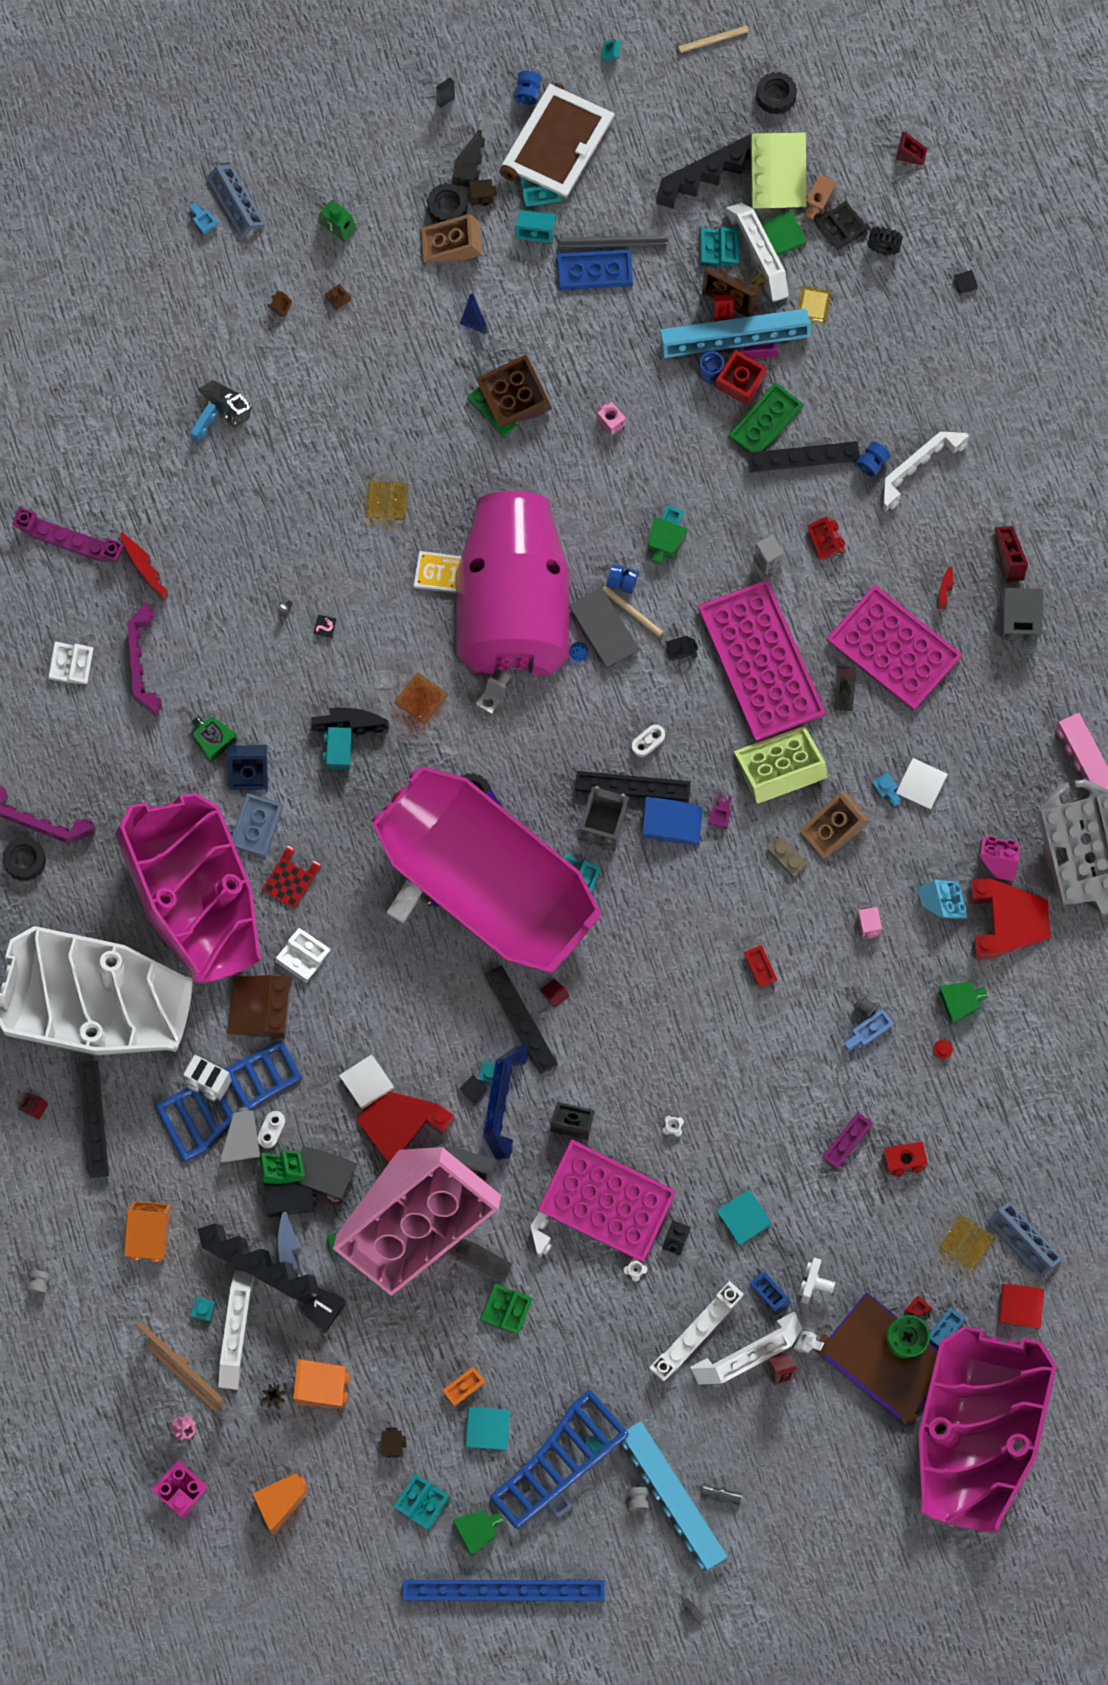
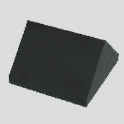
(572, 1120)

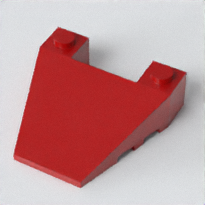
(1017, 918)
(397, 1119)

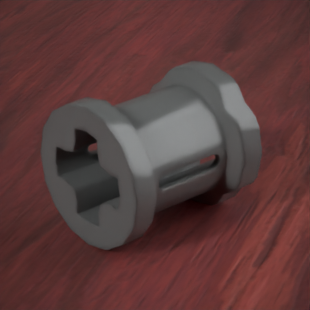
(866, 1006)

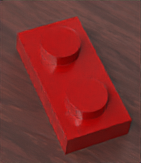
(723, 307)
(760, 966)

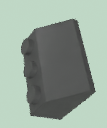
(478, 1164)

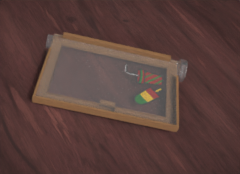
(179, 1366)

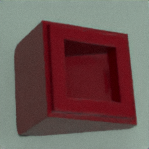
(554, 992)
(33, 1106)

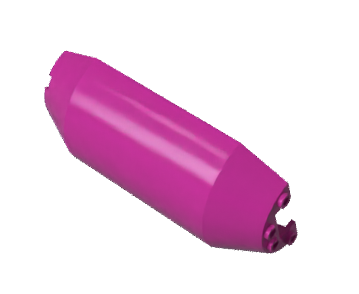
(486, 869)

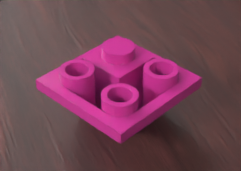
(1000, 857)
(180, 1489)

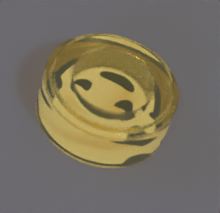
(759, 280)

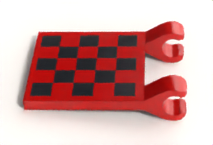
(289, 881)

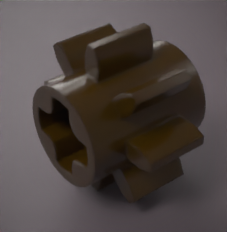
(272, 1390)

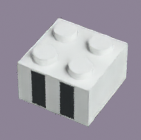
(207, 1078)

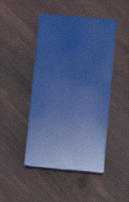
(594, 269)

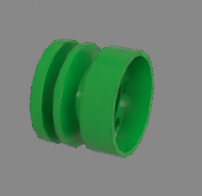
(909, 1325)

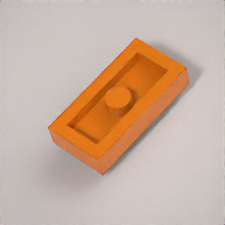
(463, 1386)

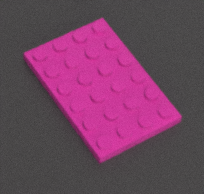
(894, 647)
(606, 1200)

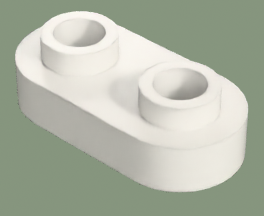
(646, 740)
(271, 1129)

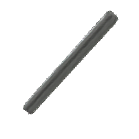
(616, 241)

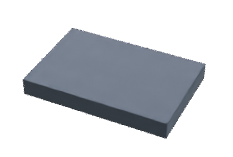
(256, 825)

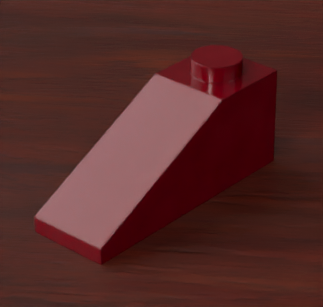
(1011, 555)
(782, 1368)

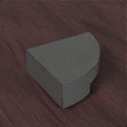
(284, 608)
(698, 1616)

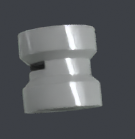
(38, 1282)
(638, 1498)

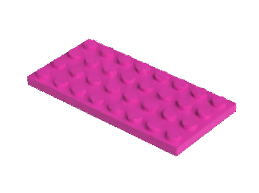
(761, 660)

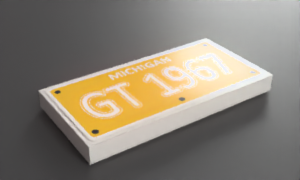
(436, 572)

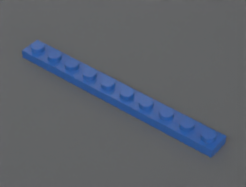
(503, 1590)

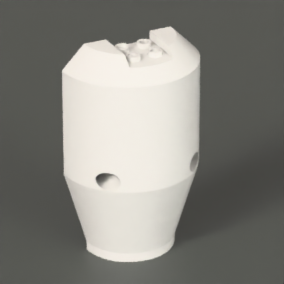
(91, 995)

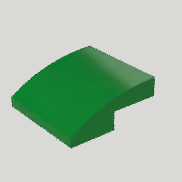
(281, 1168)
(506, 1309)

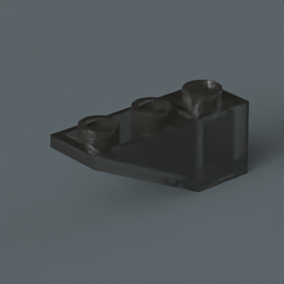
(467, 162)
(227, 402)
(480, 1259)

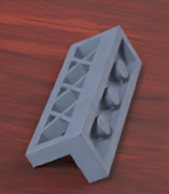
(232, 200)
(1023, 1241)

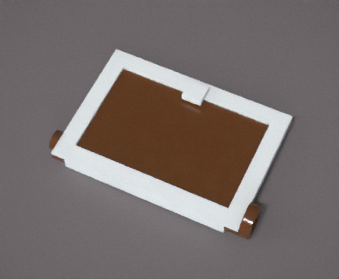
(557, 141)

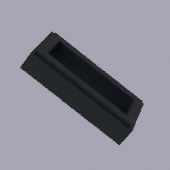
(445, 92)

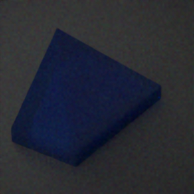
(473, 317)

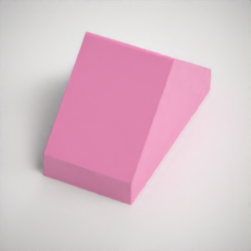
(414, 1216)

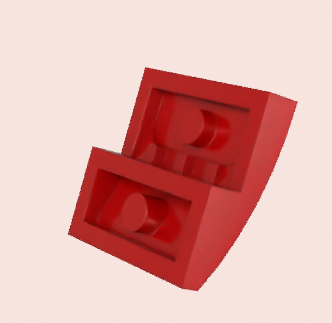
(1021, 1306)

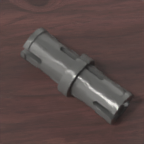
(721, 1494)

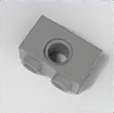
(769, 555)

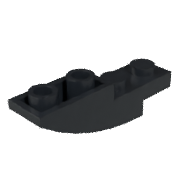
(358, 720)

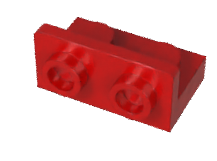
(826, 537)

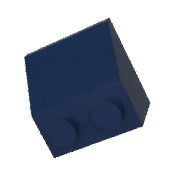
(248, 767)

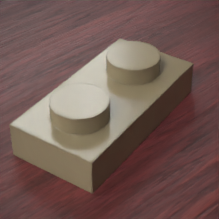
(787, 856)

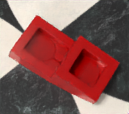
(946, 585)

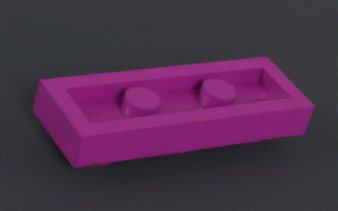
(847, 1140)

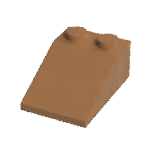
(452, 240)
(835, 824)

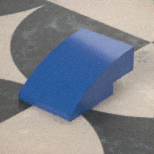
(672, 821)

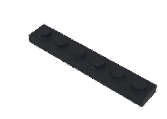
(803, 456)
(634, 785)
(521, 1019)
(93, 1119)

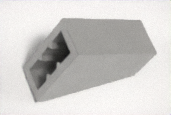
(241, 1137)

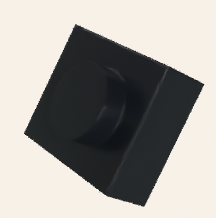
(682, 648)
(676, 1237)

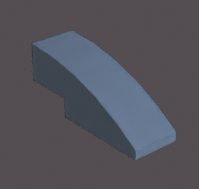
(287, 1242)

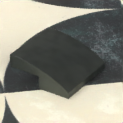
(842, 225)

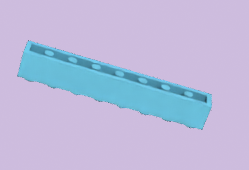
(735, 333)
(674, 1497)

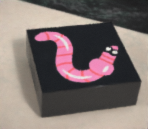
(325, 626)

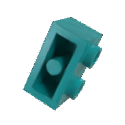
(540, 226)
(338, 748)

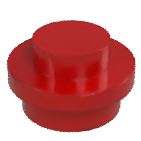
(942, 1049)

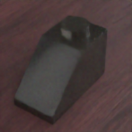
(844, 688)

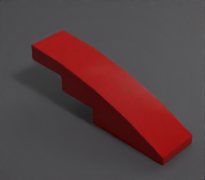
(141, 561)

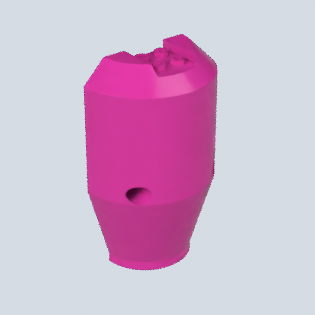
(512, 587)
(192, 885)
(991, 1405)

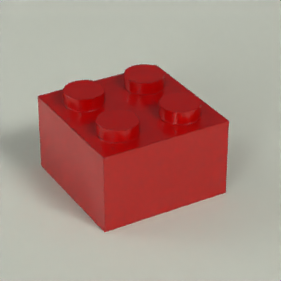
(741, 377)

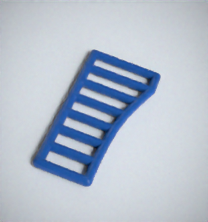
(245, 1063)
(551, 1442)

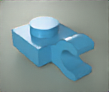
(203, 219)
(886, 787)

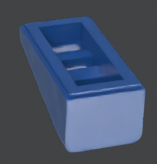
(778, 1307)

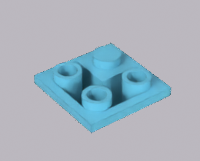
(943, 899)

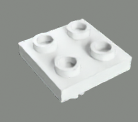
(814, 1282)

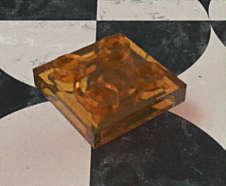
(421, 698)

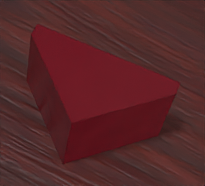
(911, 150)

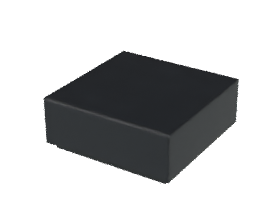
(965, 281)
(472, 1088)

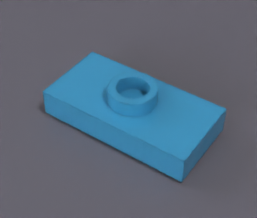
(946, 1326)

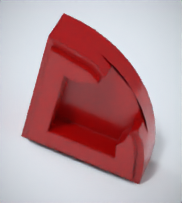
(918, 1307)

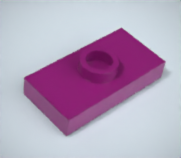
(760, 351)

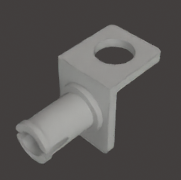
(494, 692)

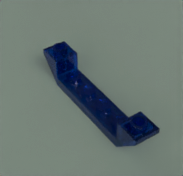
(499, 1145)

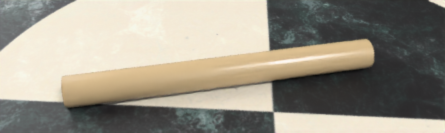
(713, 39)
(633, 612)

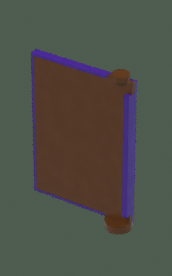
(862, 1356)

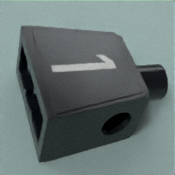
(323, 1309)

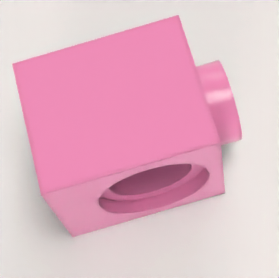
(614, 425)
(869, 922)

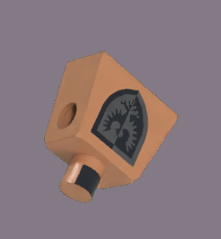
(822, 191)

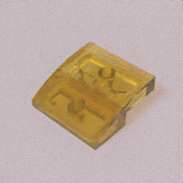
(387, 500)
(967, 1242)

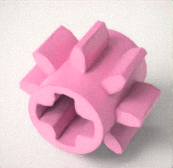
(183, 1427)

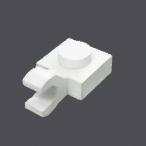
(807, 1342)

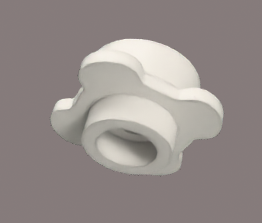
(678, 1122)
(640, 1269)

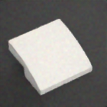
(70, 663)
(921, 783)
(302, 955)
(366, 1081)

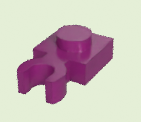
(720, 814)

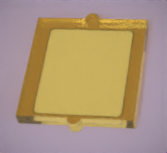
(816, 302)

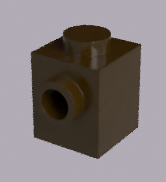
(482, 192)
(393, 1443)

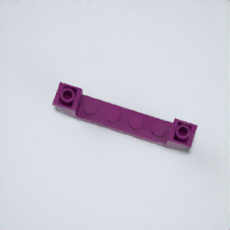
(67, 539)
(141, 619)
(80, 829)

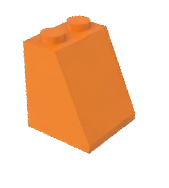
(147, 1230)
(320, 1384)
(280, 1500)

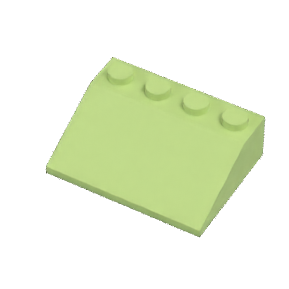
(778, 170)
(781, 764)

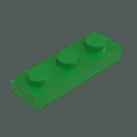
(480, 403)

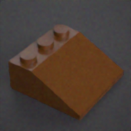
(719, 283)
(514, 392)
(259, 1006)

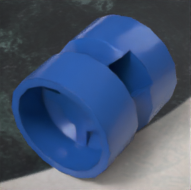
(527, 88)
(710, 367)
(873, 459)
(622, 578)

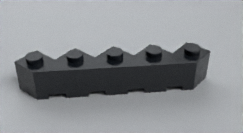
(707, 170)
(257, 1263)

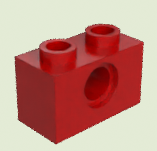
(914, 1151)

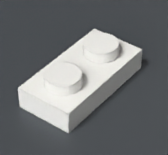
(404, 902)

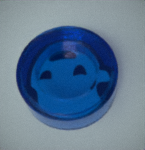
(578, 651)

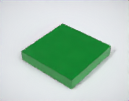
(784, 233)

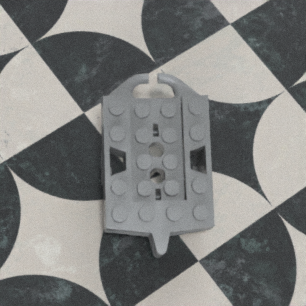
(1062, 828)

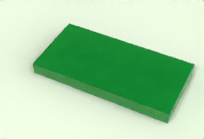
(766, 420)

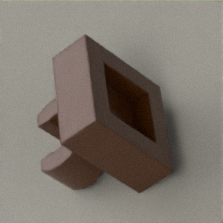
(337, 296)
(280, 303)

